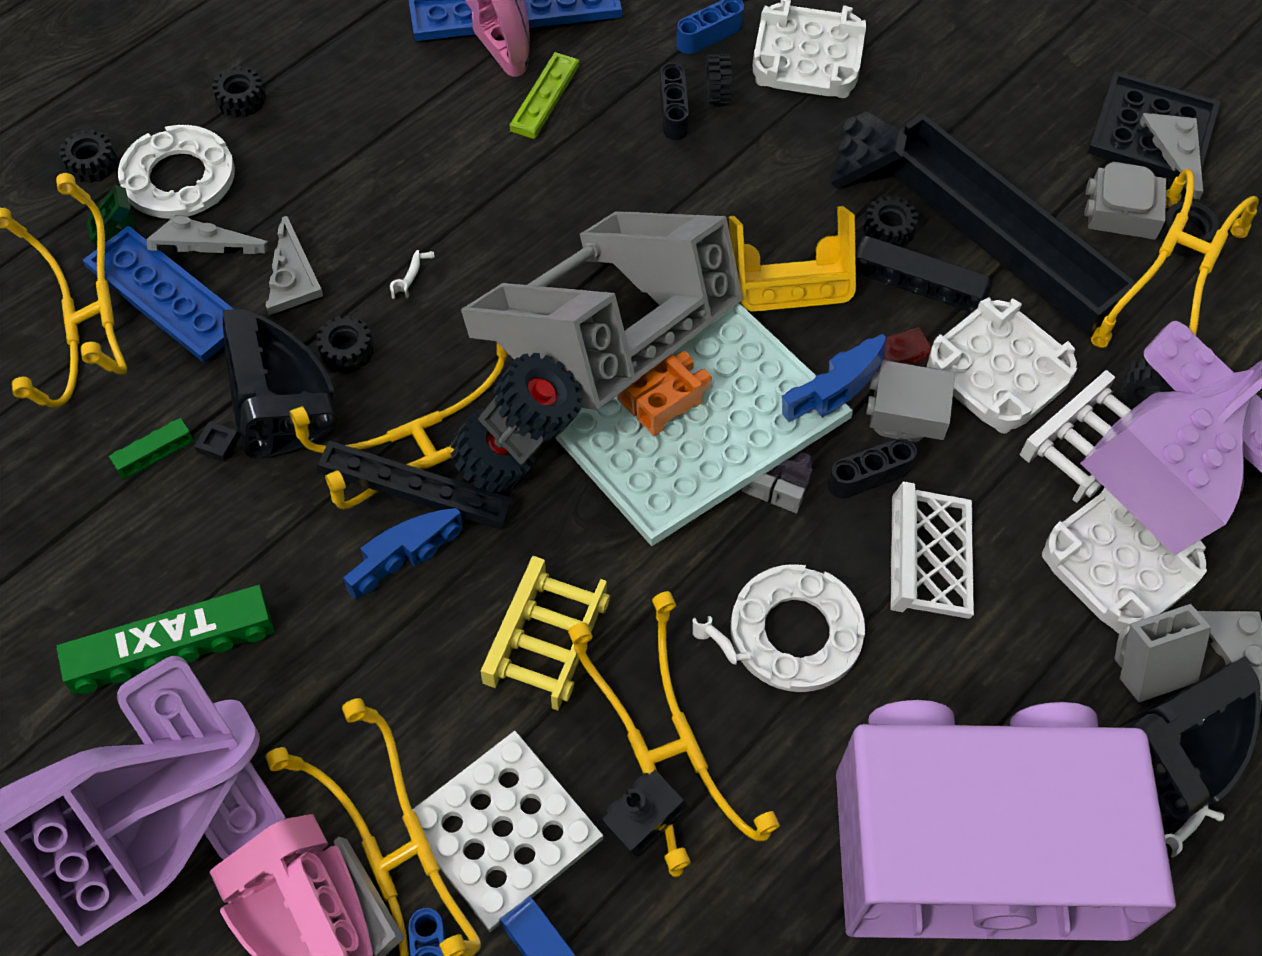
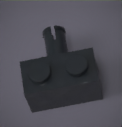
(644, 812)

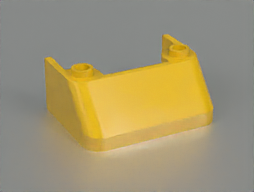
(798, 284)

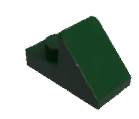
(115, 214)

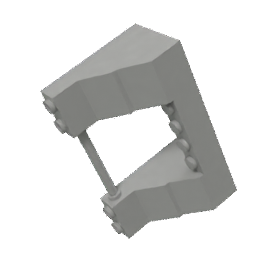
(672, 257)

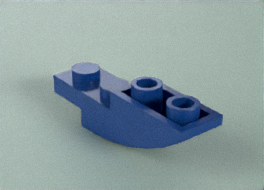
(846, 378)
(410, 540)

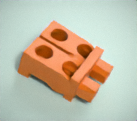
(665, 392)

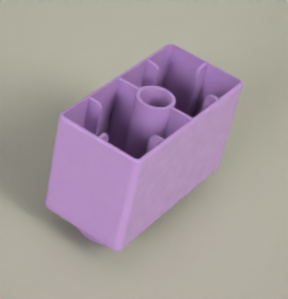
(1000, 827)

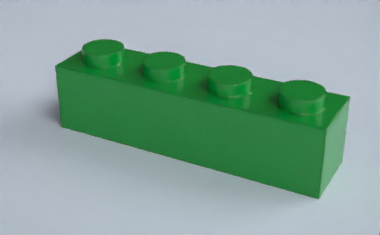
(151, 448)

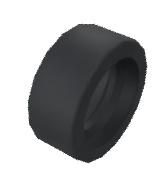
(1198, 215)

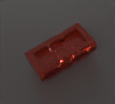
(907, 347)

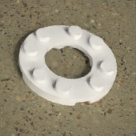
(177, 139)
(807, 585)

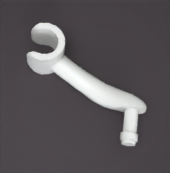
(403, 285)
(706, 630)
(1175, 840)

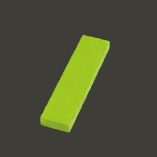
(544, 95)

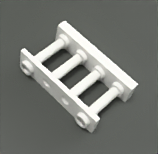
(1062, 426)

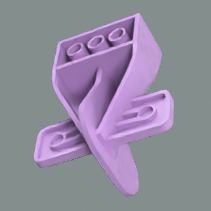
(1183, 450)
(124, 819)

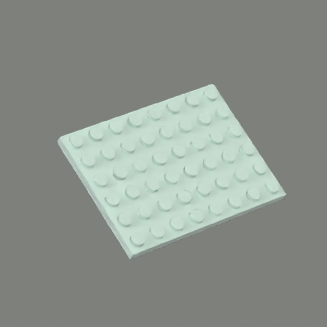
(710, 448)

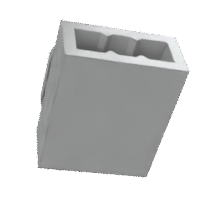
(1126, 200)
(910, 401)
(1162, 652)

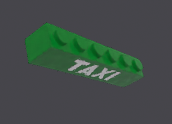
(184, 633)

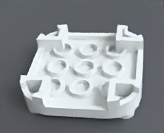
(809, 50)
(1003, 364)
(1119, 563)

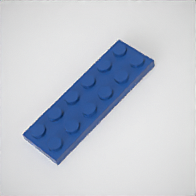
(163, 292)

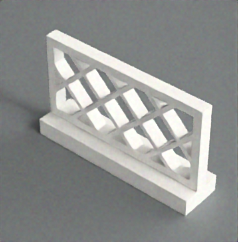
(904, 552)

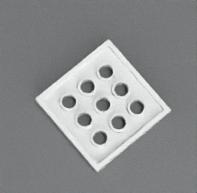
(550, 856)

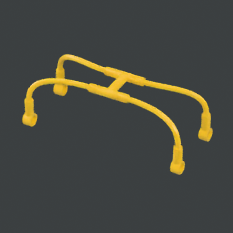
(1240, 229)
(90, 351)
(416, 428)
(354, 711)
(676, 858)

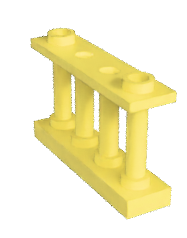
(525, 608)

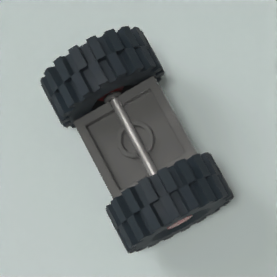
(529, 407)

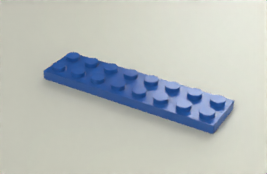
(454, 17)

